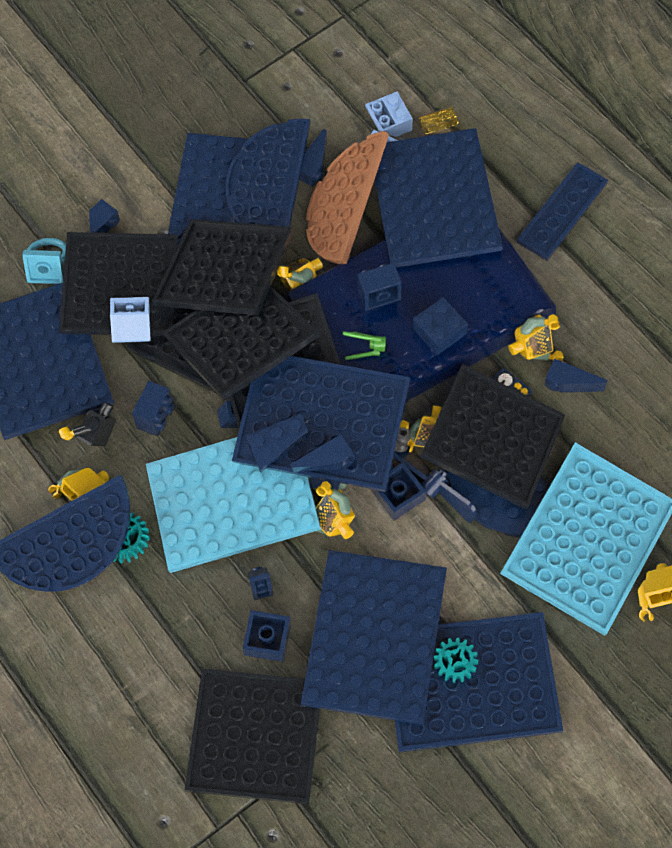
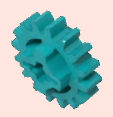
(463, 663)

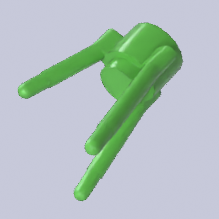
(377, 343)

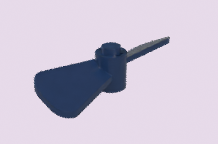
(436, 482)

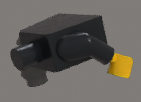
(95, 427)

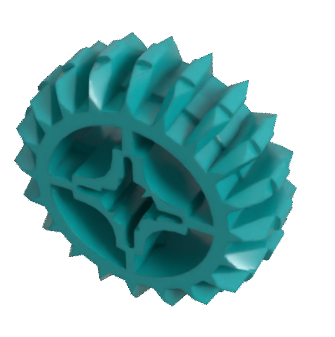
(131, 550)

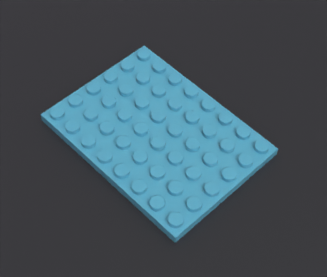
(224, 507)
(589, 539)

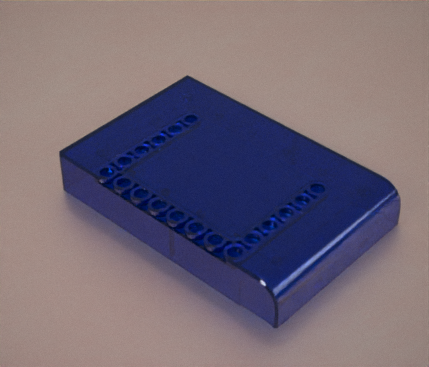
(487, 290)

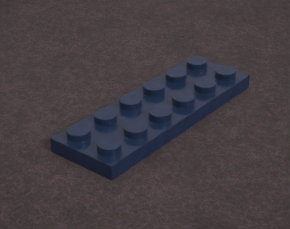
(562, 211)

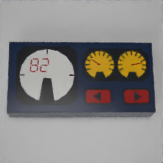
(511, 381)

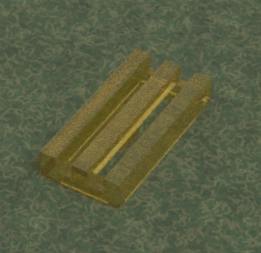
(437, 118)

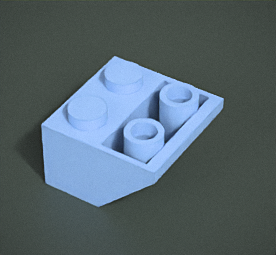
(390, 115)
(130, 319)

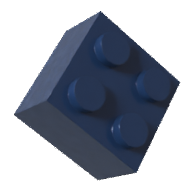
(379, 286)
(440, 326)
(153, 408)
(402, 492)
(267, 636)

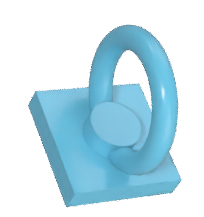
(44, 266)

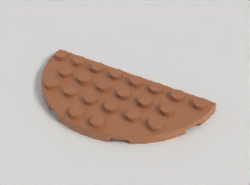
(342, 197)

